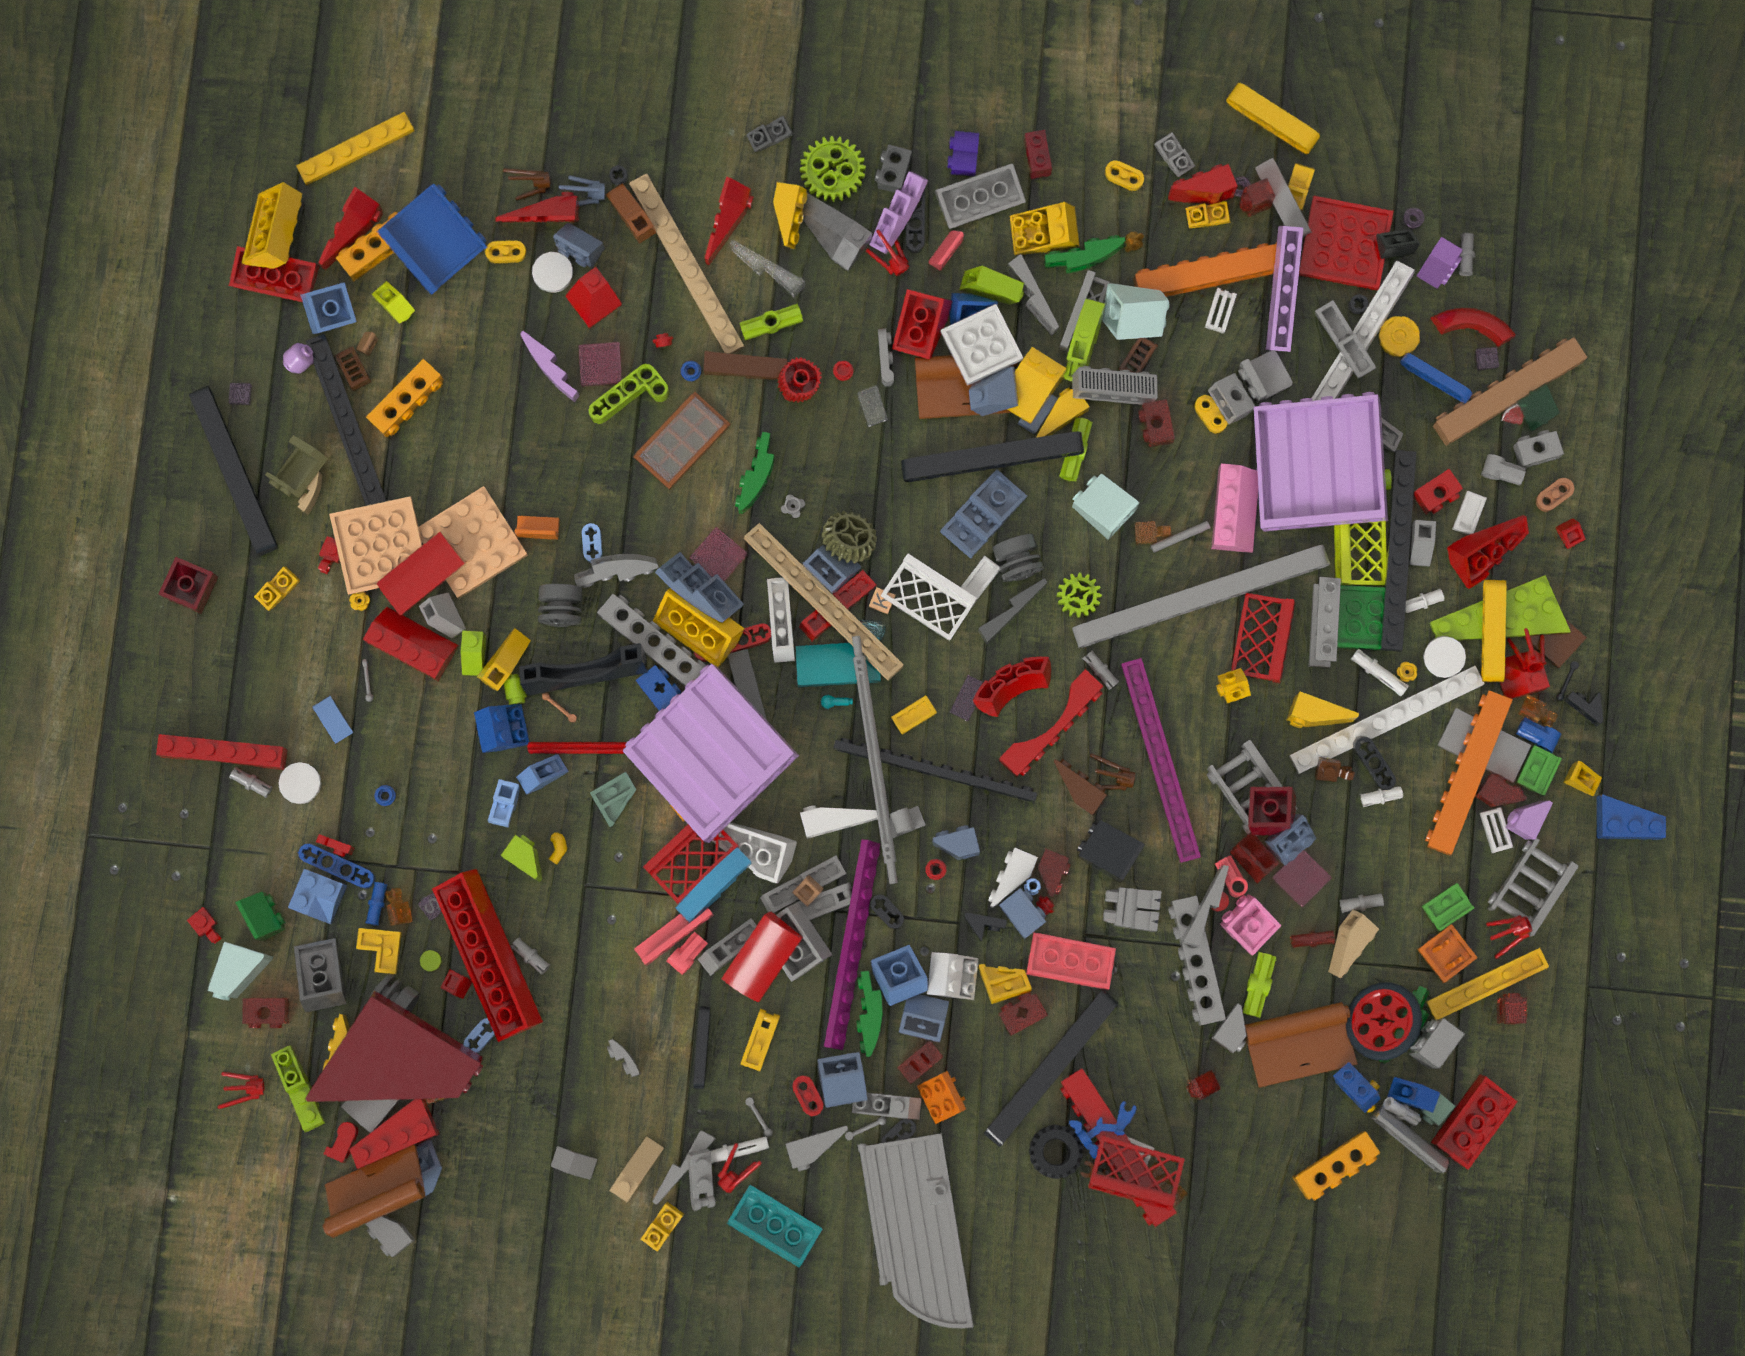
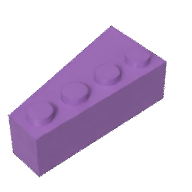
(1440, 263)

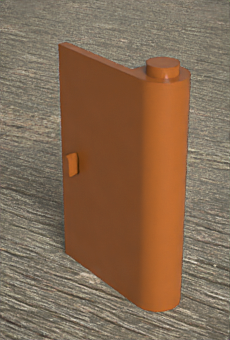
(942, 388)
(1287, 1042)
(373, 1191)

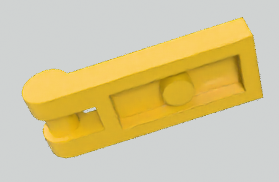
(760, 1040)

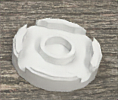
(552, 272)
(1444, 656)
(299, 783)

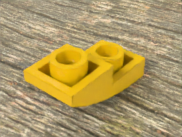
(1208, 215)
(277, 588)
(662, 1226)

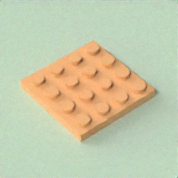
(479, 537)
(374, 541)

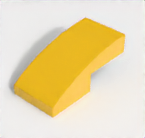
(1300, 183)

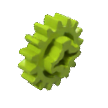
(1087, 591)

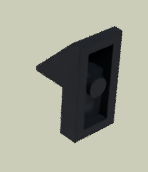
(1590, 710)
(978, 922)

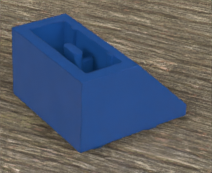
(501, 727)

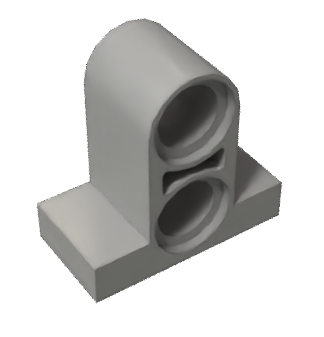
(905, 821)

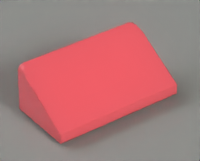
(946, 249)

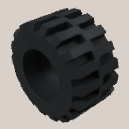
(1074, 1151)

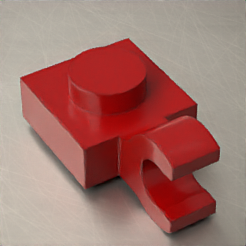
(330, 554)
(203, 924)

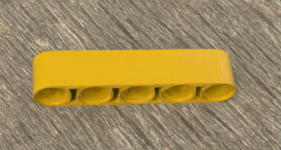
(1273, 118)
(1493, 631)

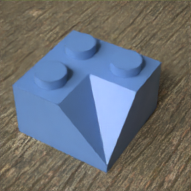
(328, 308)
(317, 896)
(899, 975)

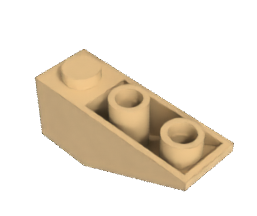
(1351, 940)

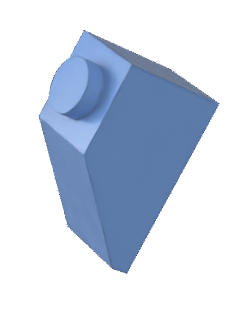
(541, 774)

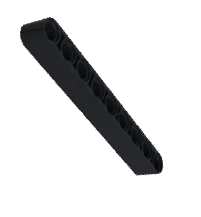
(992, 456)
(233, 471)
(1051, 1068)

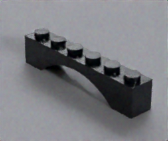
(621, 663)

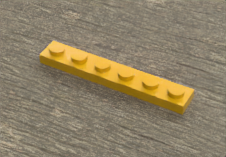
(355, 148)
(1487, 984)

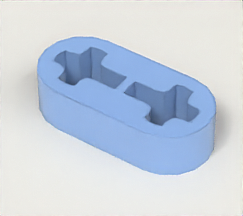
(587, 544)
(477, 1032)

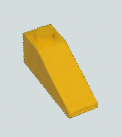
(1063, 413)

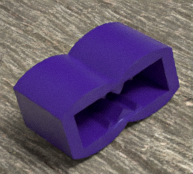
(964, 153)

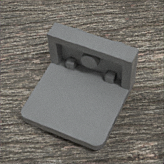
(1264, 376)

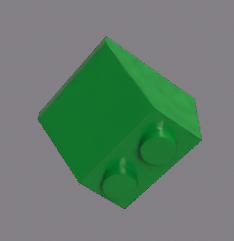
(261, 915)

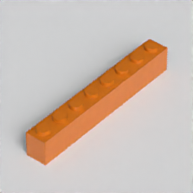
(1208, 271)
(1469, 772)

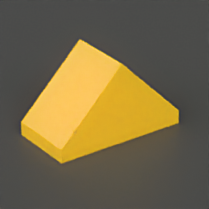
(1583, 778)

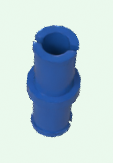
(376, 903)

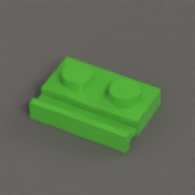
(1538, 770)
(1447, 907)

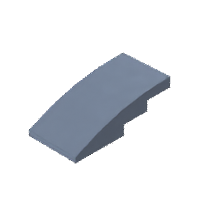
(983, 514)
(699, 588)

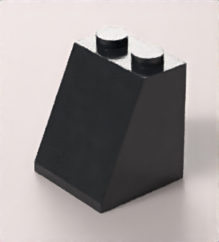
(1110, 850)

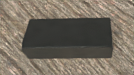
(1397, 243)

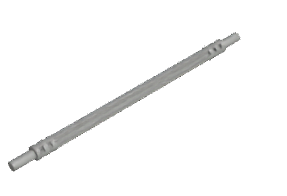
(874, 759)

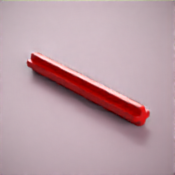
(576, 747)

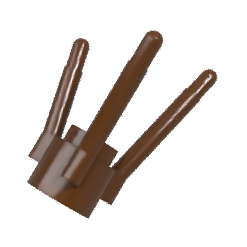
(539, 178)
(1123, 777)

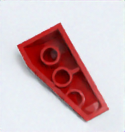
(555, 209)
(1480, 551)

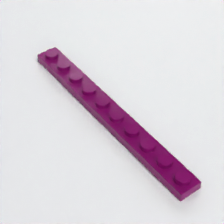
(1160, 760)
(852, 945)

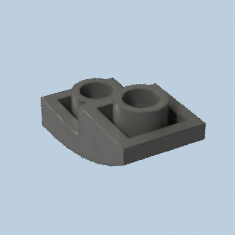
(769, 135)

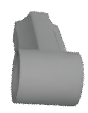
(1497, 468)

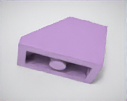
(1528, 819)

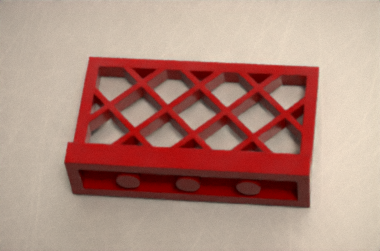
(1281, 639)
(675, 848)
(1132, 1191)

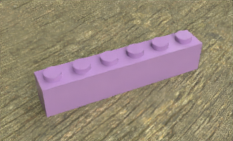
(1284, 288)

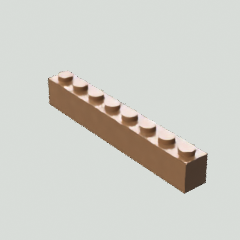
(1507, 393)

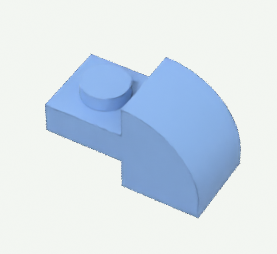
(504, 803)

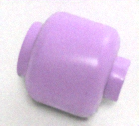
(298, 358)

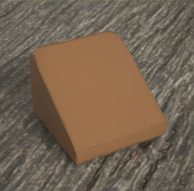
(367, 343)
(808, 890)

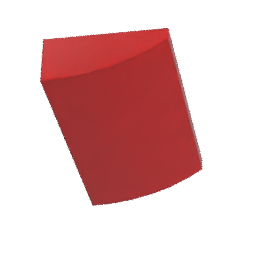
(284, 281)
(420, 573)
(762, 957)
(1474, 1121)

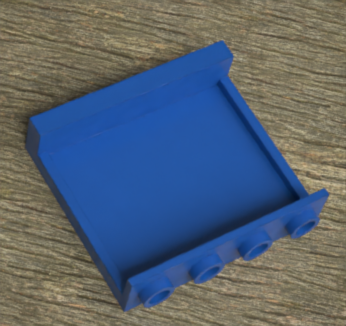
(432, 238)

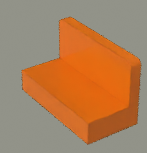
(537, 527)

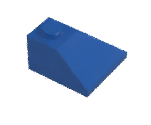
(966, 305)

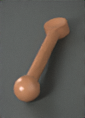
(546, 696)

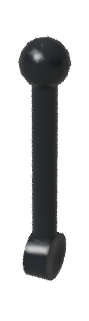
(1574, 665)

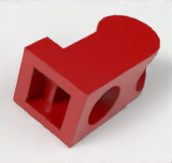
(346, 1138)

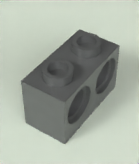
(898, 170)

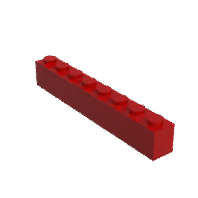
(1092, 1107)

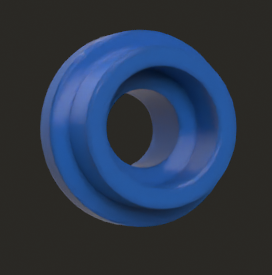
(690, 365)
(378, 795)

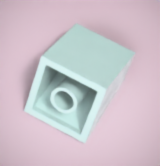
(1135, 311)
(1105, 505)
(236, 970)

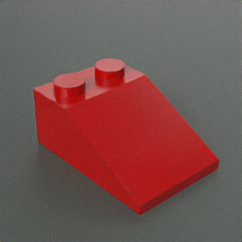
(921, 323)

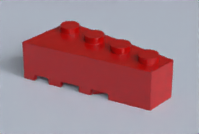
(405, 1128)

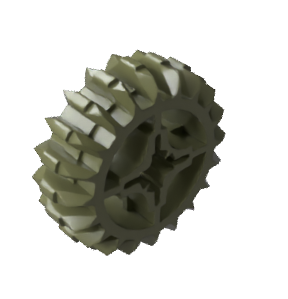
(846, 541)

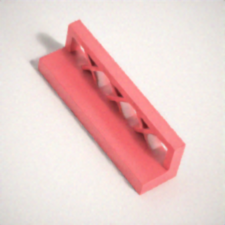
(669, 936)

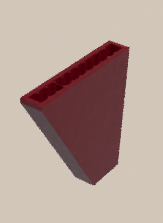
(394, 1058)

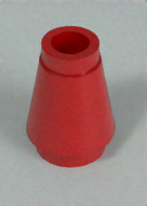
(935, 863)

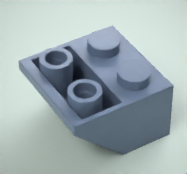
(578, 245)
(830, 571)
(1292, 841)
(958, 844)
(1023, 913)
(924, 1017)
(842, 1079)

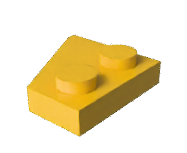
(1004, 982)

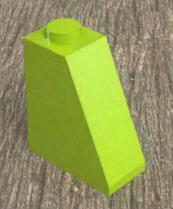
(992, 285)

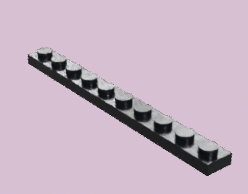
(346, 421)
(1398, 551)
(944, 772)

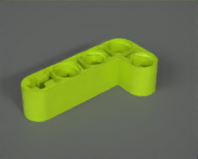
(625, 396)

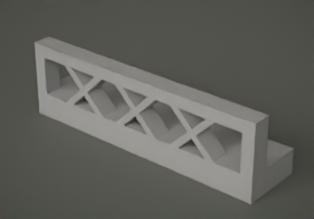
(1085, 290)

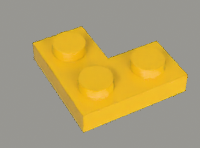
(387, 947)

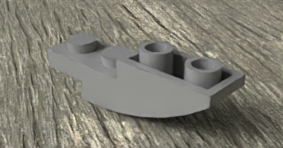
(624, 565)

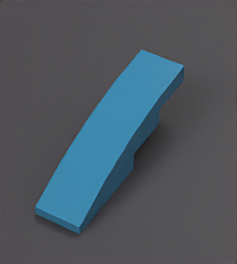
(713, 884)

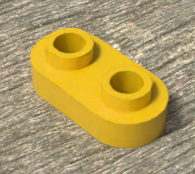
(1125, 174)
(506, 251)
(1209, 414)

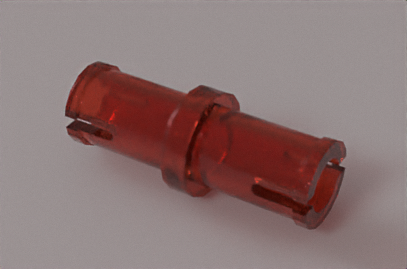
(1312, 939)

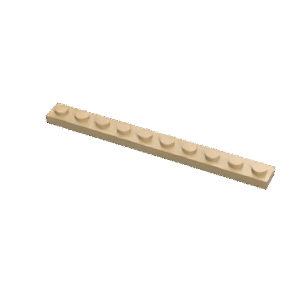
(686, 265)
(822, 600)

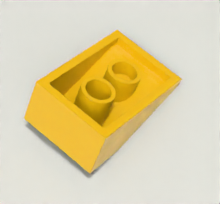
(1035, 383)
(1312, 711)

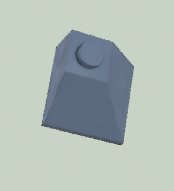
(994, 392)
(429, 1165)

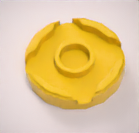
(1399, 336)

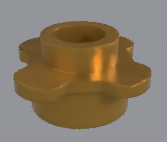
(1133, 241)

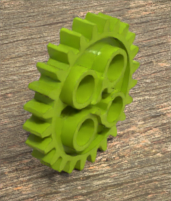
(822, 154)

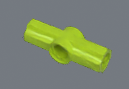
(784, 317)
(1072, 464)
(1259, 984)

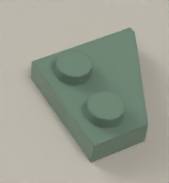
(613, 797)

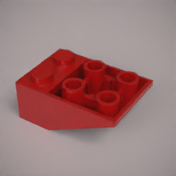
(1206, 187)

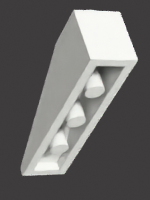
(780, 620)
(826, 820)

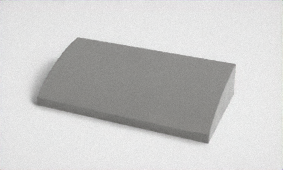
(980, 196)
(370, 1112)
(1410, 1139)

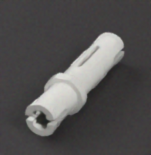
(1386, 677)
(722, 1153)

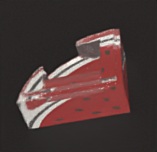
(1513, 415)

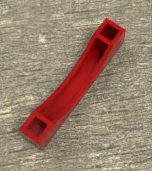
(221, 751)
(1021, 754)

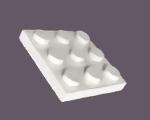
(981, 344)

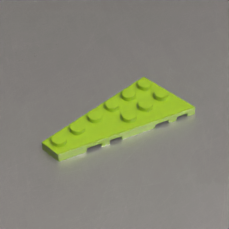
(1527, 606)

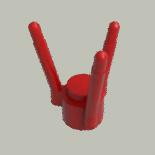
(898, 263)
(1533, 660)
(1521, 926)
(253, 1087)
(731, 1180)

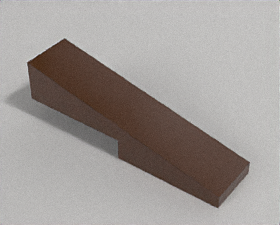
(742, 365)

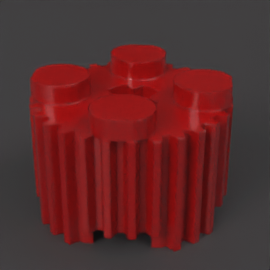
(791, 387)

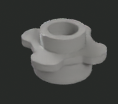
(791, 500)

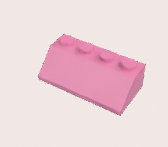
(1235, 508)

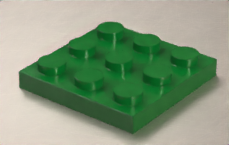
(1360, 617)

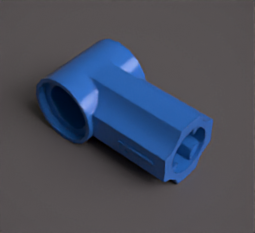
(1542, 736)

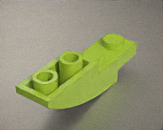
(1084, 336)
(297, 1087)

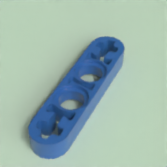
(1436, 377)
(336, 867)

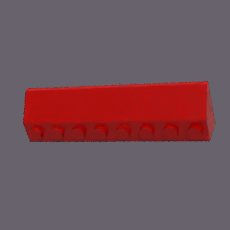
(487, 955)

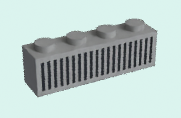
(1114, 385)

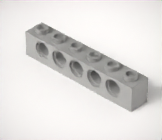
(610, 612)
(1215, 1011)

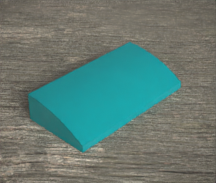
(829, 665)
(774, 1226)

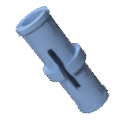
(1037, 886)

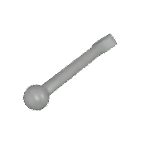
(369, 697)
(750, 1102)
(849, 1135)

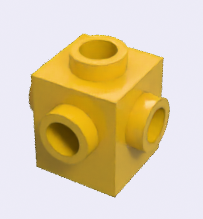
(1233, 685)

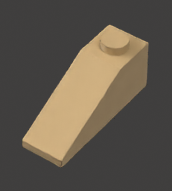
(636, 1169)

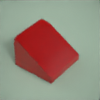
(1570, 533)
(456, 984)

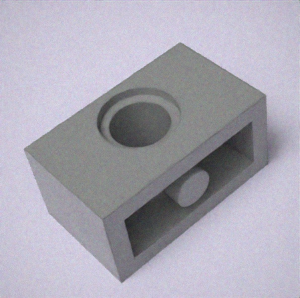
(1222, 395)
(1529, 457)

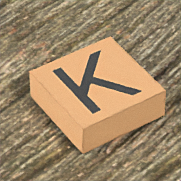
(879, 603)

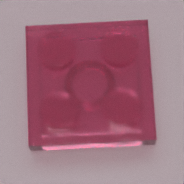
(600, 364)
(718, 554)
(1301, 878)

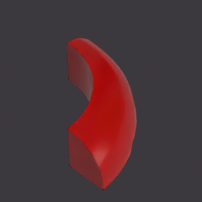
(1474, 319)
(1012, 681)

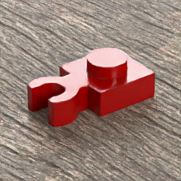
(339, 847)

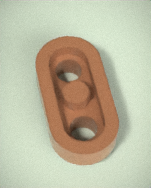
(1554, 495)

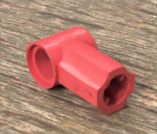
(1233, 876)
(684, 956)

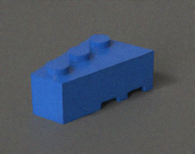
(1627, 821)

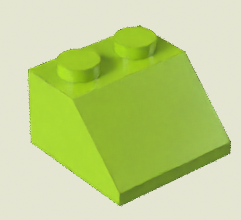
(524, 856)

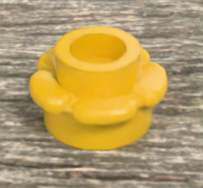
(365, 600)
(1412, 671)

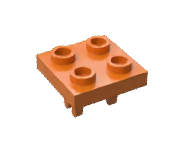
(1447, 953)
(941, 1097)

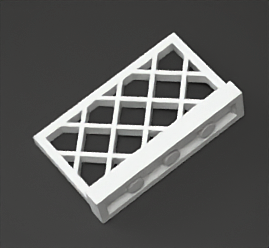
(942, 585)

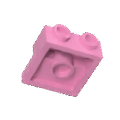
(1249, 924)

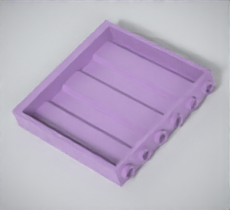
(1320, 462)
(710, 752)

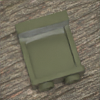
(298, 469)

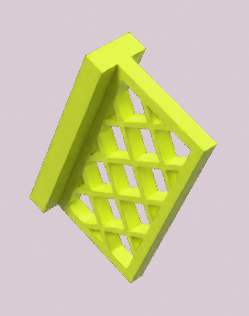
(1343, 557)

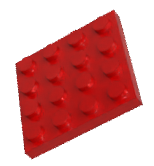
(1344, 243)

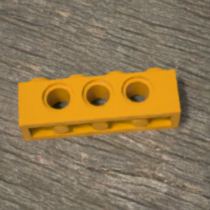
(372, 256)
(406, 387)
(1306, 1178)

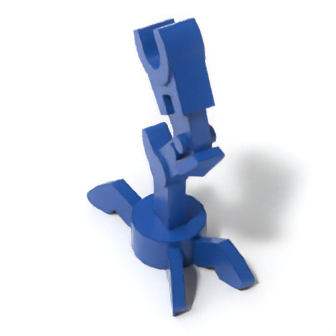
(1123, 1120)

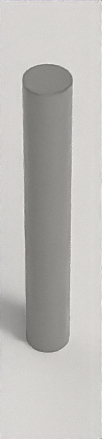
(1180, 536)

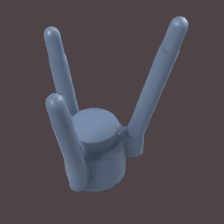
(594, 190)

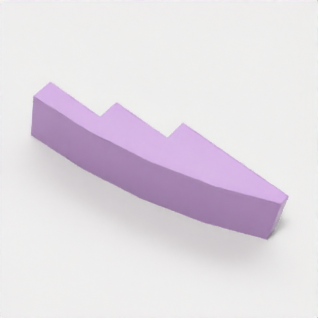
(900, 210)
(546, 361)

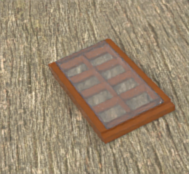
(682, 440)

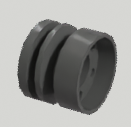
(1018, 558)
(559, 609)
(406, 998)

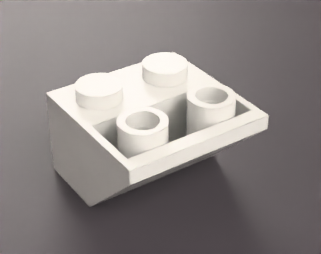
(952, 976)

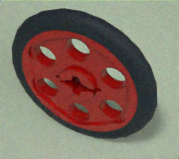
(1400, 999)

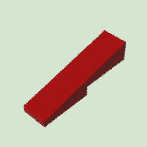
(847, 595)

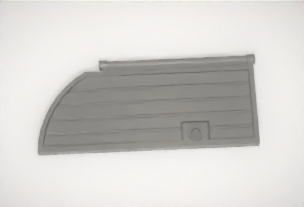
(916, 1228)

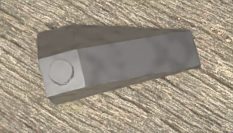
(836, 232)

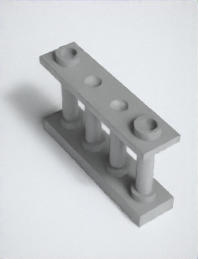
(1324, 622)
(1260, 770)
(1553, 888)

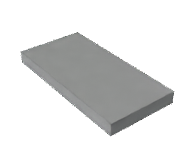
(1506, 755)

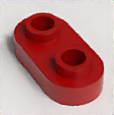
(808, 1095)

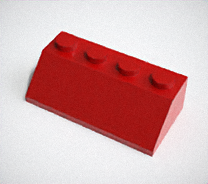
(410, 643)

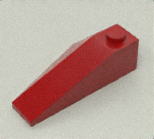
(734, 203)
(358, 219)

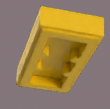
(914, 715)

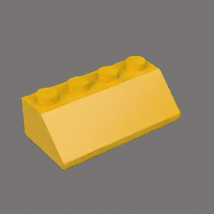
(272, 227)
(697, 630)

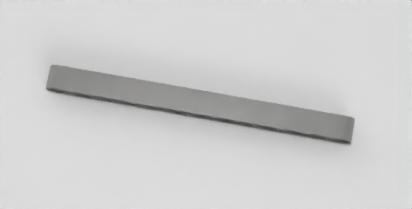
(1200, 596)

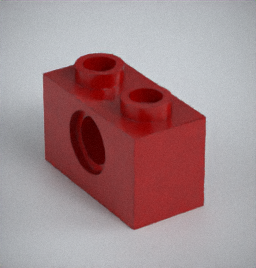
(1446, 483)

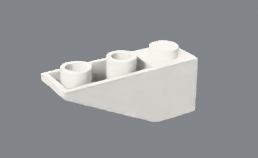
(1016, 873)

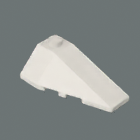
(766, 851)

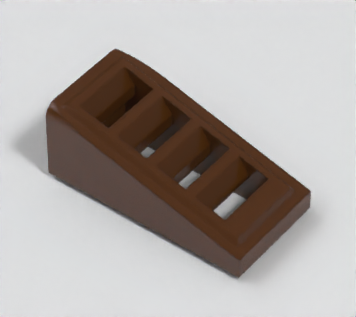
(1136, 346)
(360, 382)

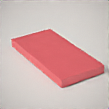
(1071, 961)

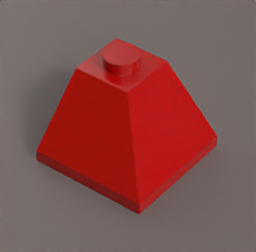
(593, 297)
(1520, 681)

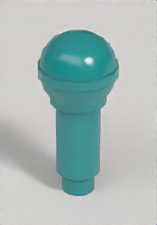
(829, 701)

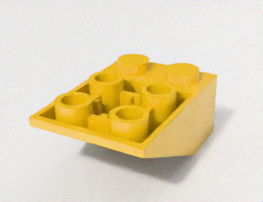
(1045, 229)

